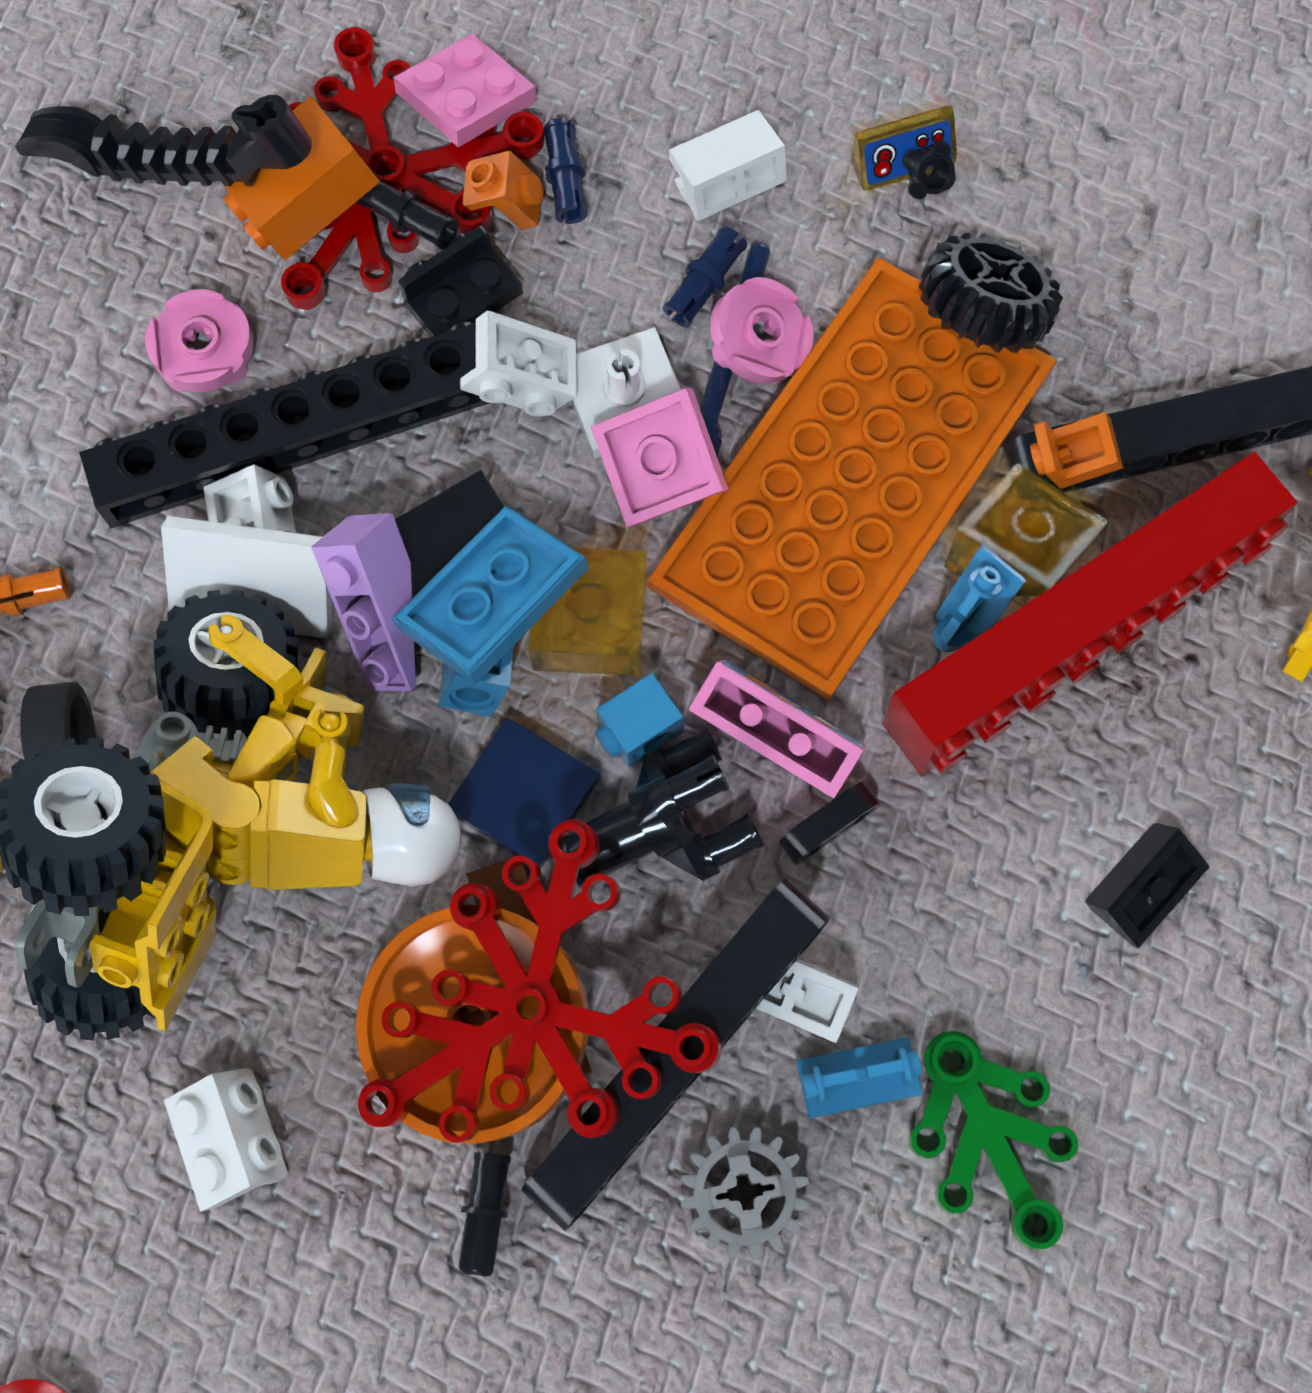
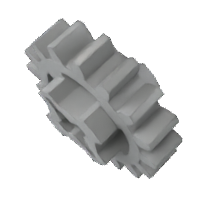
(739, 1166)

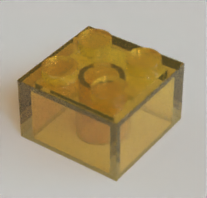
(597, 620)

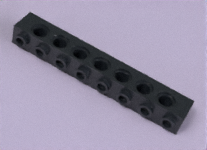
(278, 446)

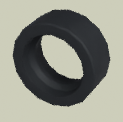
(53, 715)

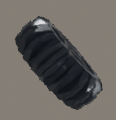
(990, 292)

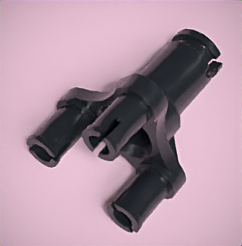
(658, 819)

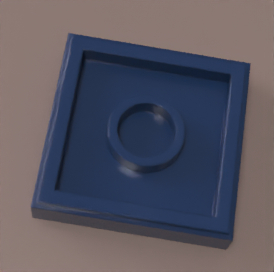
(522, 791)

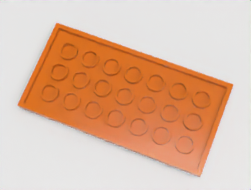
(848, 483)

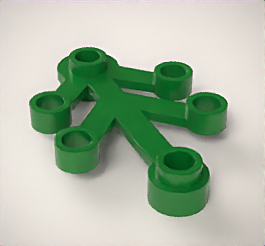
(987, 1129)

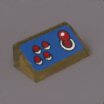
(881, 149)

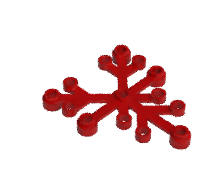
(369, 105)
(472, 1045)

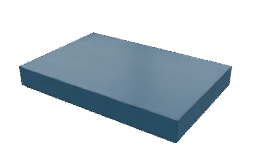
(490, 594)

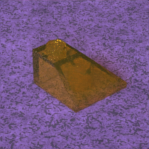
(1029, 528)

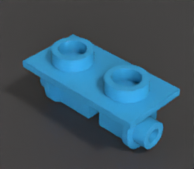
(976, 600)
(859, 1077)

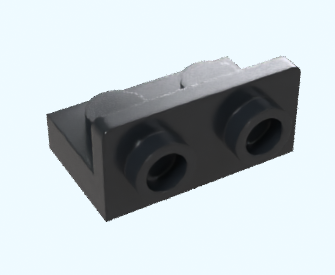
(458, 283)

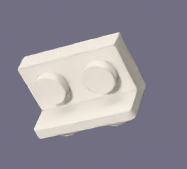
(522, 365)
(251, 500)

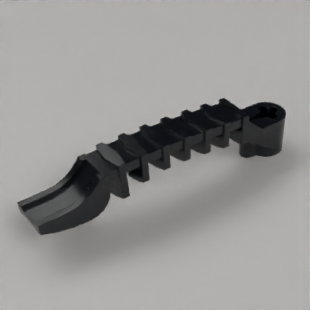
(266, 139)

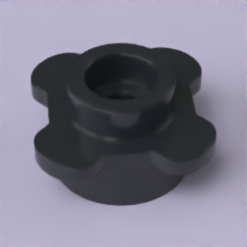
(943, 171)

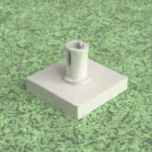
(620, 378)

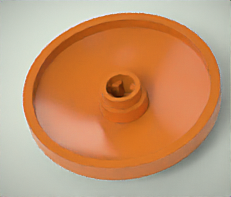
(406, 975)

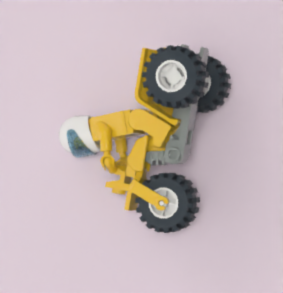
(128, 845)

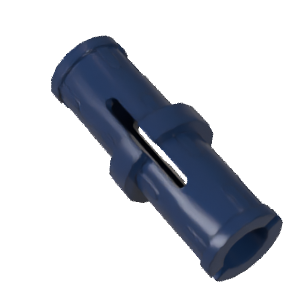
(565, 171)
(705, 276)

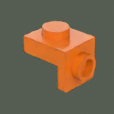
(505, 184)
(1076, 450)

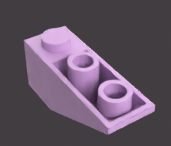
(369, 585)

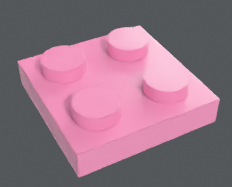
(465, 89)
(659, 457)

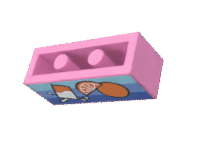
(777, 727)

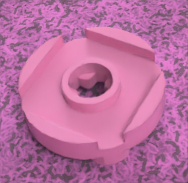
(738, 345)
(203, 369)

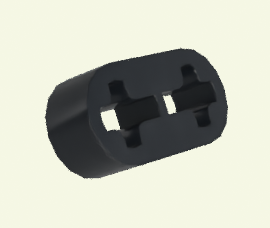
(829, 822)

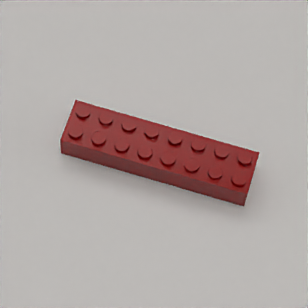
(1088, 615)

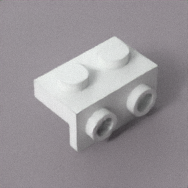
(225, 1137)

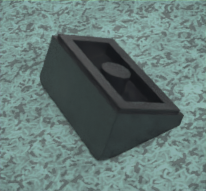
(1147, 883)

